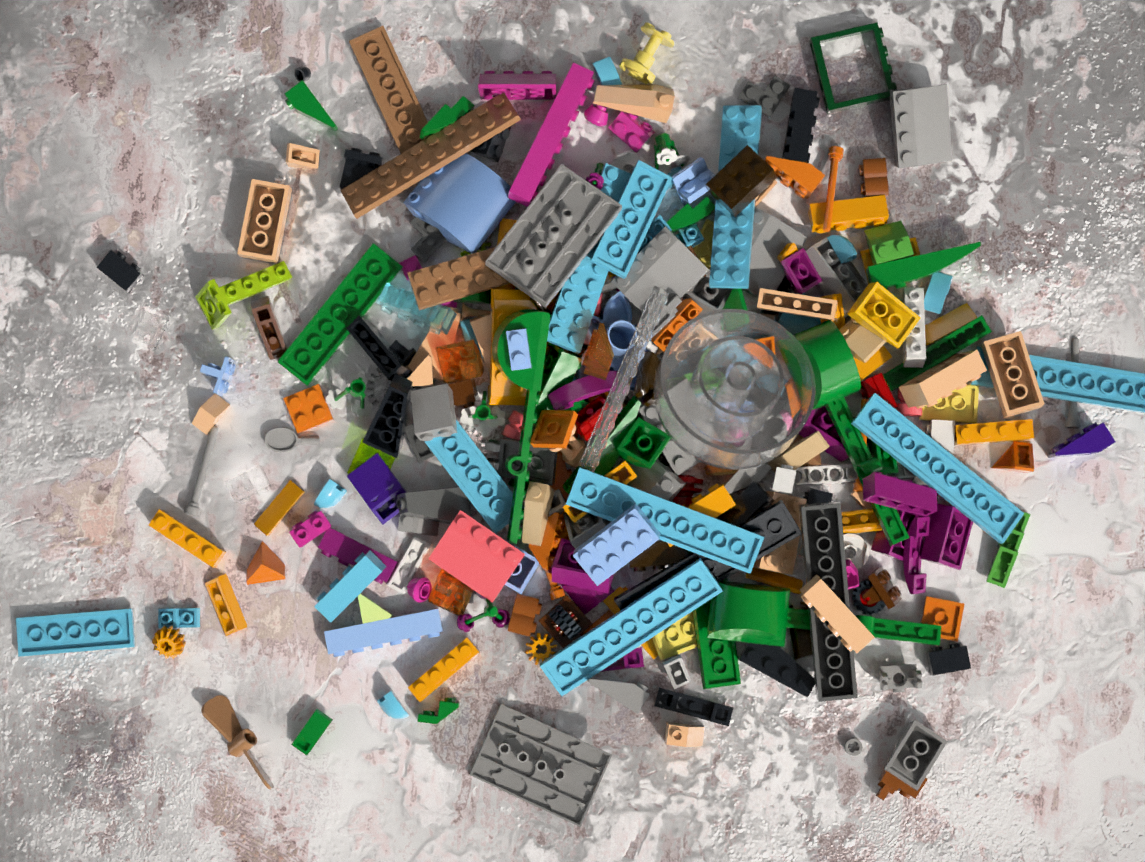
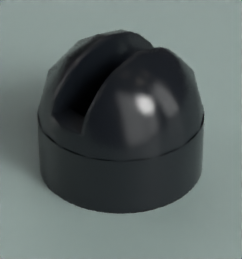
(302, 73)

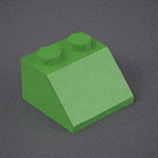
(888, 243)

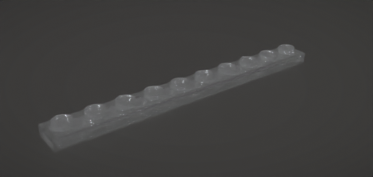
(623, 380)

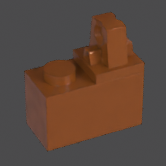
(889, 784)

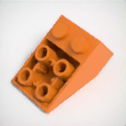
(799, 175)

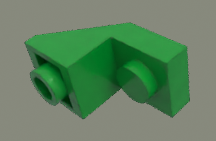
(445, 708)
(312, 732)

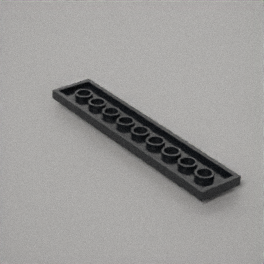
(773, 523)

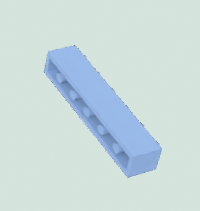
(383, 631)

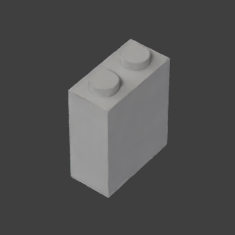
(433, 412)

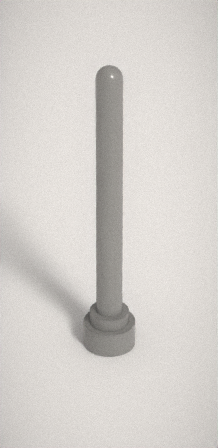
(1073, 420)
(193, 506)

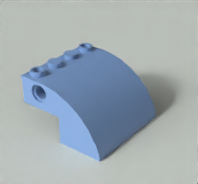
(462, 202)

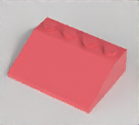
(476, 556)

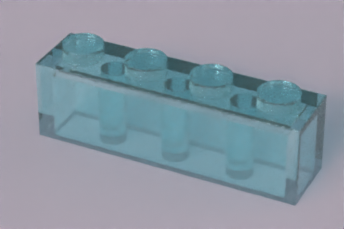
(403, 303)

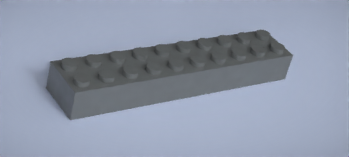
(826, 557)

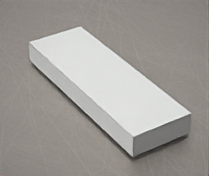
(409, 564)

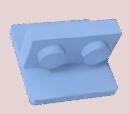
(691, 181)
(221, 374)

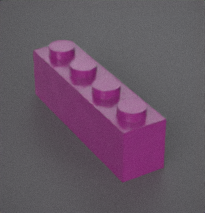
(899, 494)
(348, 550)

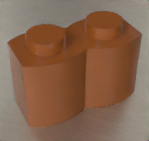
(874, 177)
(524, 614)

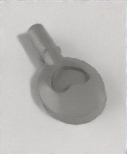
(286, 440)

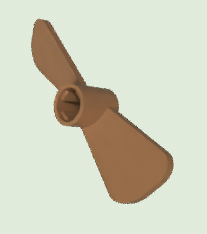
(223, 718)

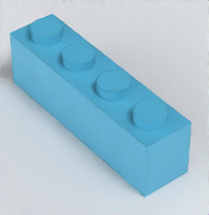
(353, 582)

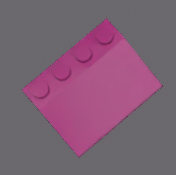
(518, 86)

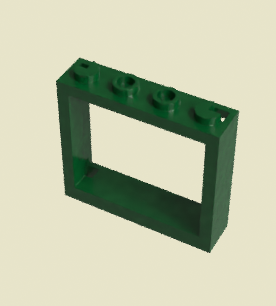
(830, 105)

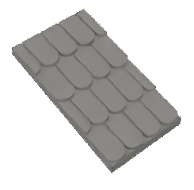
(553, 235)
(540, 765)

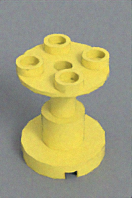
(644, 59)

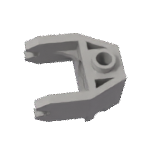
(909, 673)

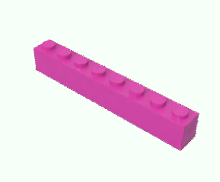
(551, 135)

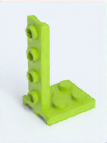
(216, 300)

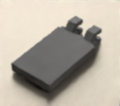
(542, 465)

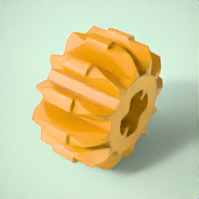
(540, 641)
(169, 642)

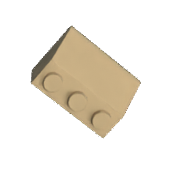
(861, 341)

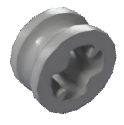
(854, 753)

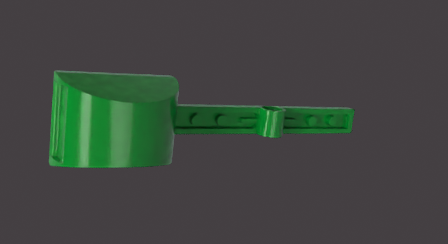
(537, 327)
(835, 379)
(762, 614)

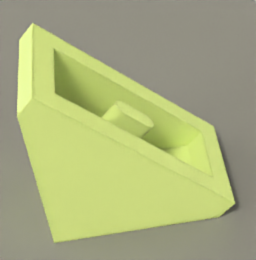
(371, 611)

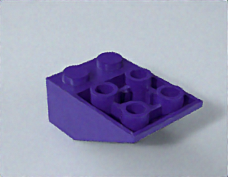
(1092, 441)
(377, 487)

